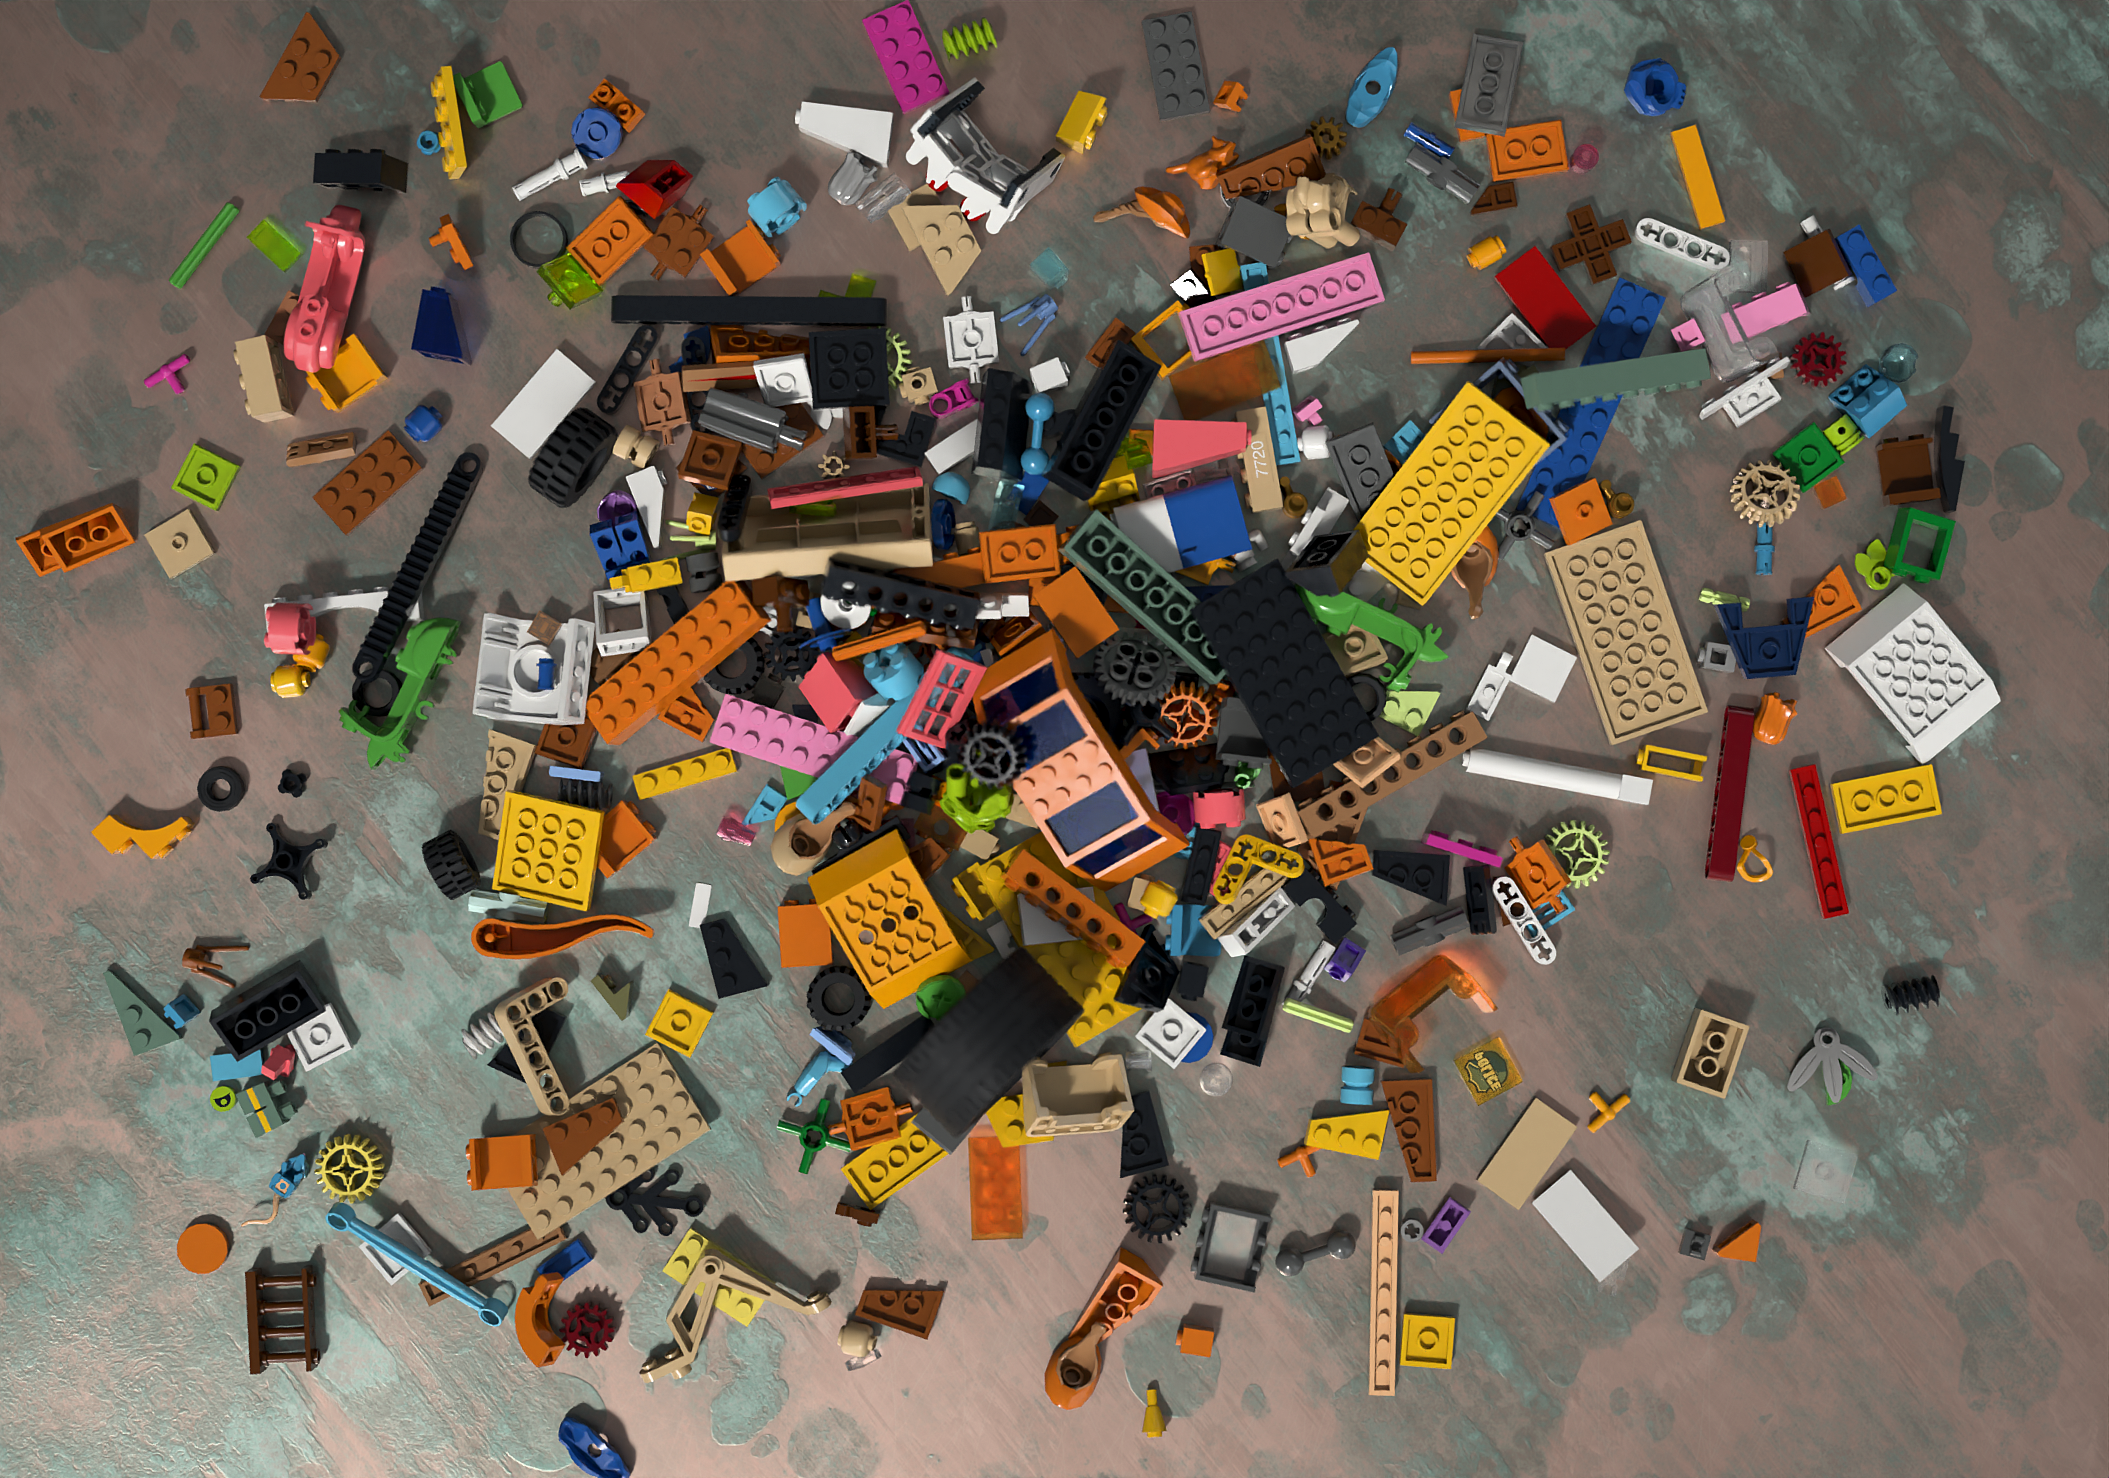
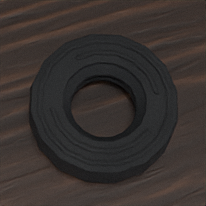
(236, 789)

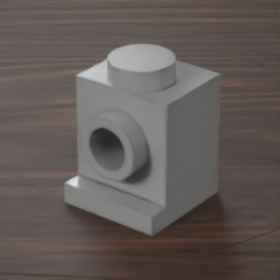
(1726, 659)

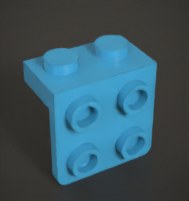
(1188, 934)

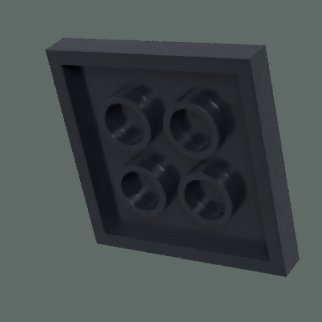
(849, 368)

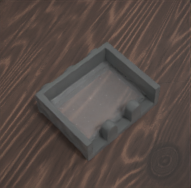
(1230, 1246)

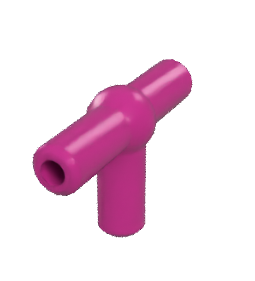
(167, 371)
(1125, 919)

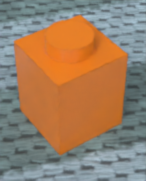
(1195, 1340)

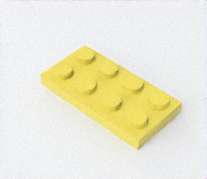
(729, 1300)

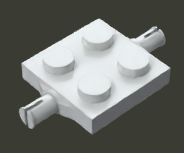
(971, 339)

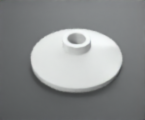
(843, 614)

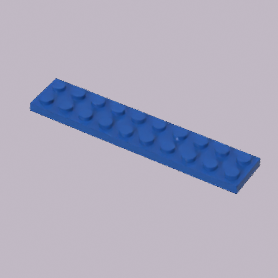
(1617, 337)

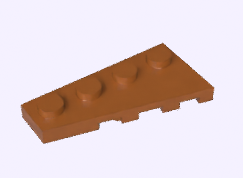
(1413, 1120)

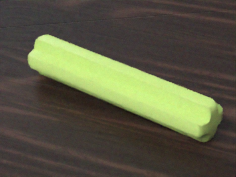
(1318, 1015)

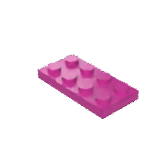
(905, 56)

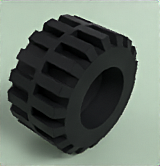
(747, 679)
(451, 864)
(823, 1014)

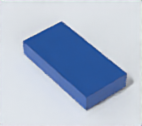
(568, 1260)

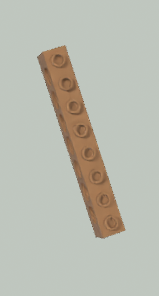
(1470, 735)

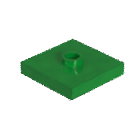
(1808, 457)

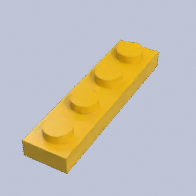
(684, 773)

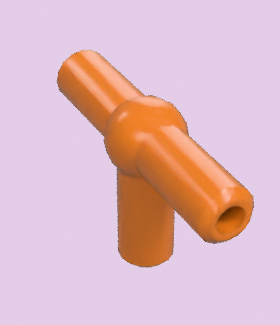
(1301, 1153)

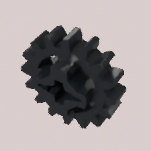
(785, 661)

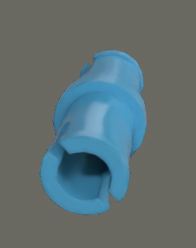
(1764, 550)

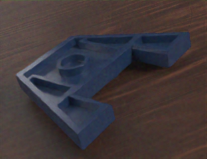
(1767, 649)

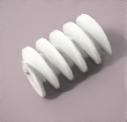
(482, 1036)

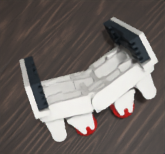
(981, 164)

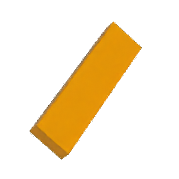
(1697, 177)

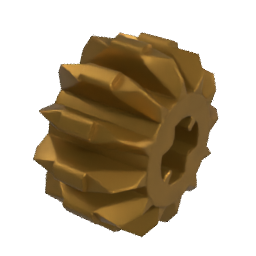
(1334, 135)

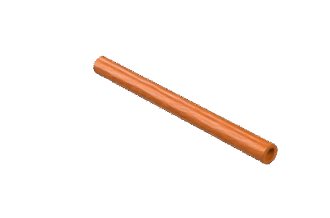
(1491, 355)

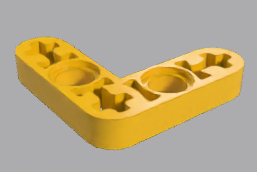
(1253, 856)

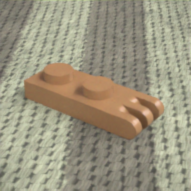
(321, 449)

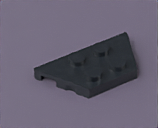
(1188, 769)
(1149, 976)

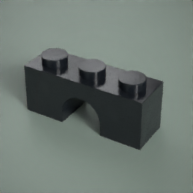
(1337, 919)

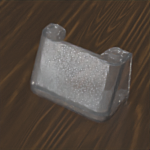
(1726, 342)

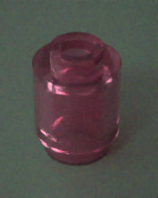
(1578, 164)

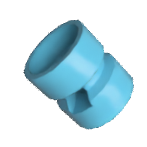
(1357, 1085)

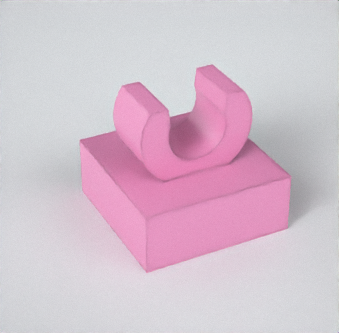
(1688, 335)
(1307, 410)

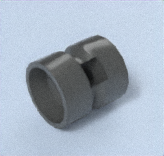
(703, 563)

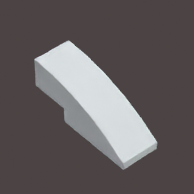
(953, 449)

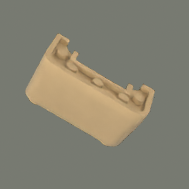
(1076, 1097)

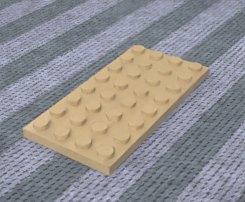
(1625, 632)
(657, 1123)

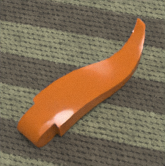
(526, 941)

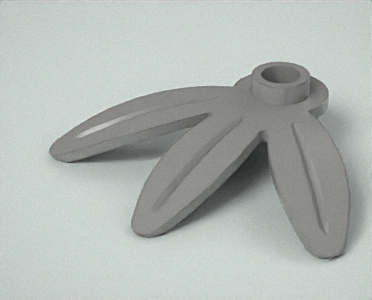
(1831, 1068)

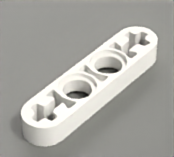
(1683, 240)
(1526, 918)

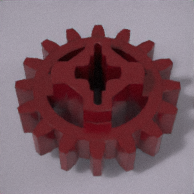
(1824, 366)
(591, 1339)

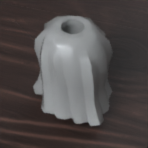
(851, 179)

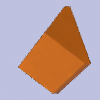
(1016, 634)

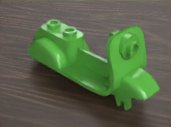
(1343, 610)
(422, 660)

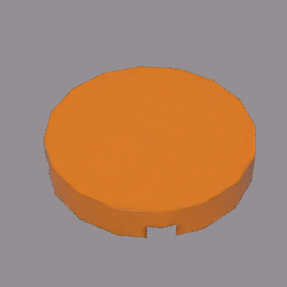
(203, 1248)

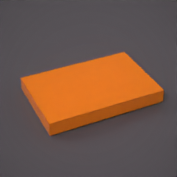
(1527, 151)
(610, 241)
(1019, 553)
(1076, 612)

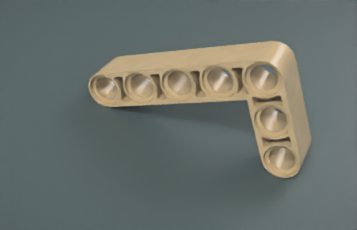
(531, 1042)

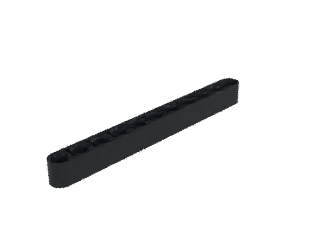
(749, 310)

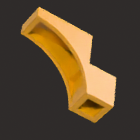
(118, 836)

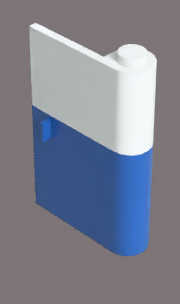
(1187, 524)

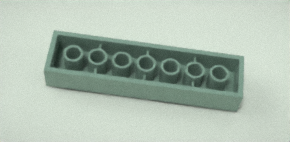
(1142, 590)

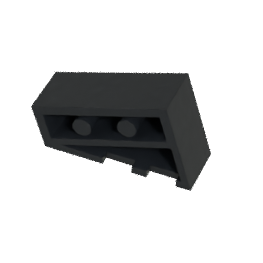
(359, 170)

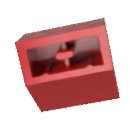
(656, 185)

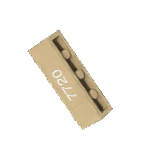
(1259, 463)

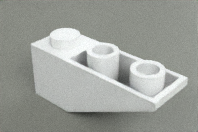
(1310, 350)

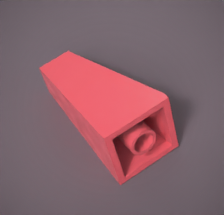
(1189, 444)

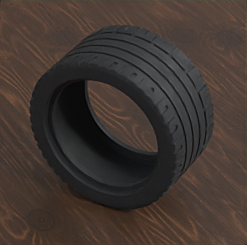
(987, 1041)

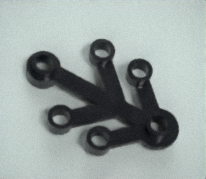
(650, 1201)

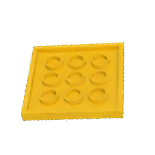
(548, 850)

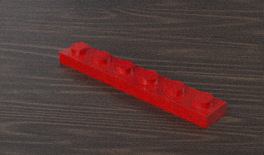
(1818, 841)

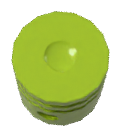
(1847, 439)

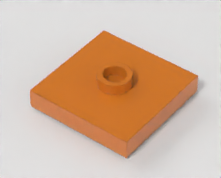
(1580, 511)

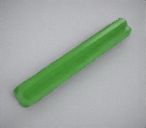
(204, 245)

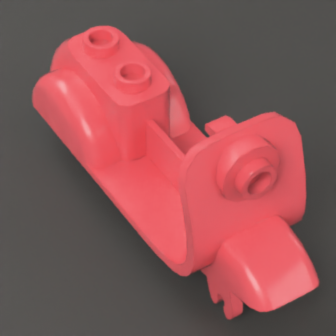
(327, 290)

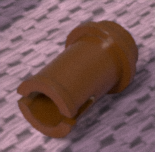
(990, 628)

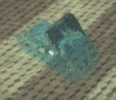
(1006, 506)

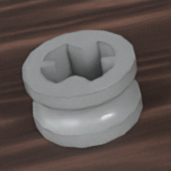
(1416, 1224)

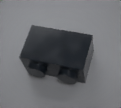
(1192, 980)

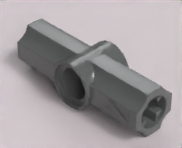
(1442, 173)
(1429, 930)

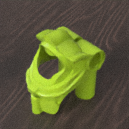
(986, 803)

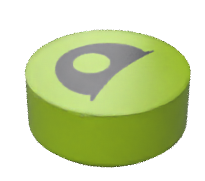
(223, 1098)

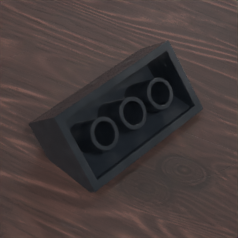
(1001, 425)
(267, 1011)

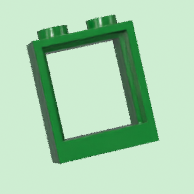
(1899, 539)

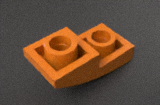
(611, 98)

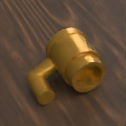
(1294, 503)
(1618, 504)

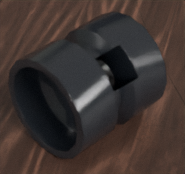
(913, 800)

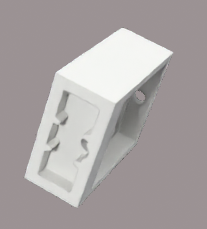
(621, 641)

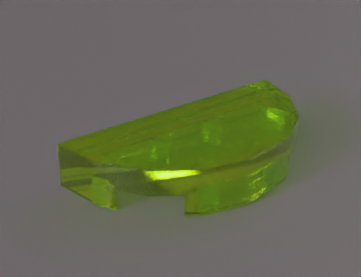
(821, 508)

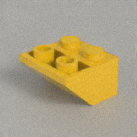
(1081, 121)
(1115, 489)

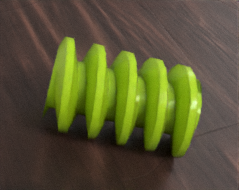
(968, 38)

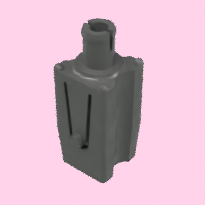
(749, 421)

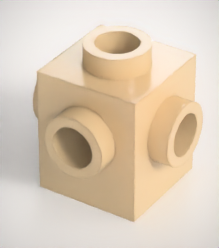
(914, 376)

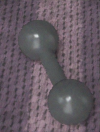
(1339, 1245)

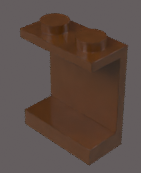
(1905, 471)

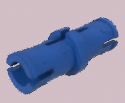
(1413, 133)

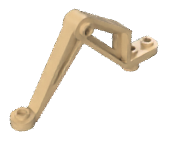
(716, 1269)

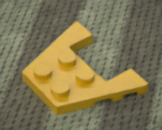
(1008, 1119)

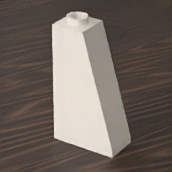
(849, 129)

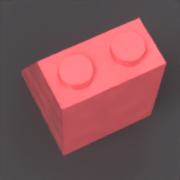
(836, 690)

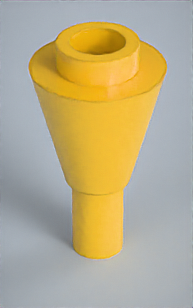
(1153, 1419)

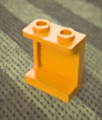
(349, 378)

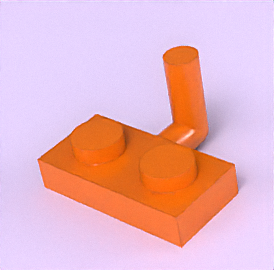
(450, 233)

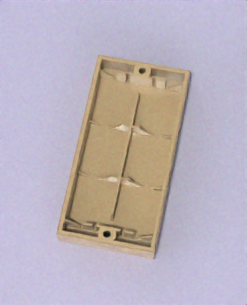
(868, 530)

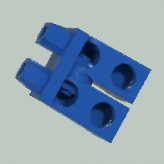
(618, 556)

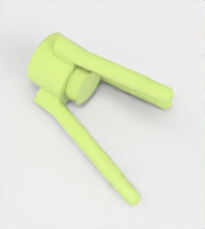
(704, 541)

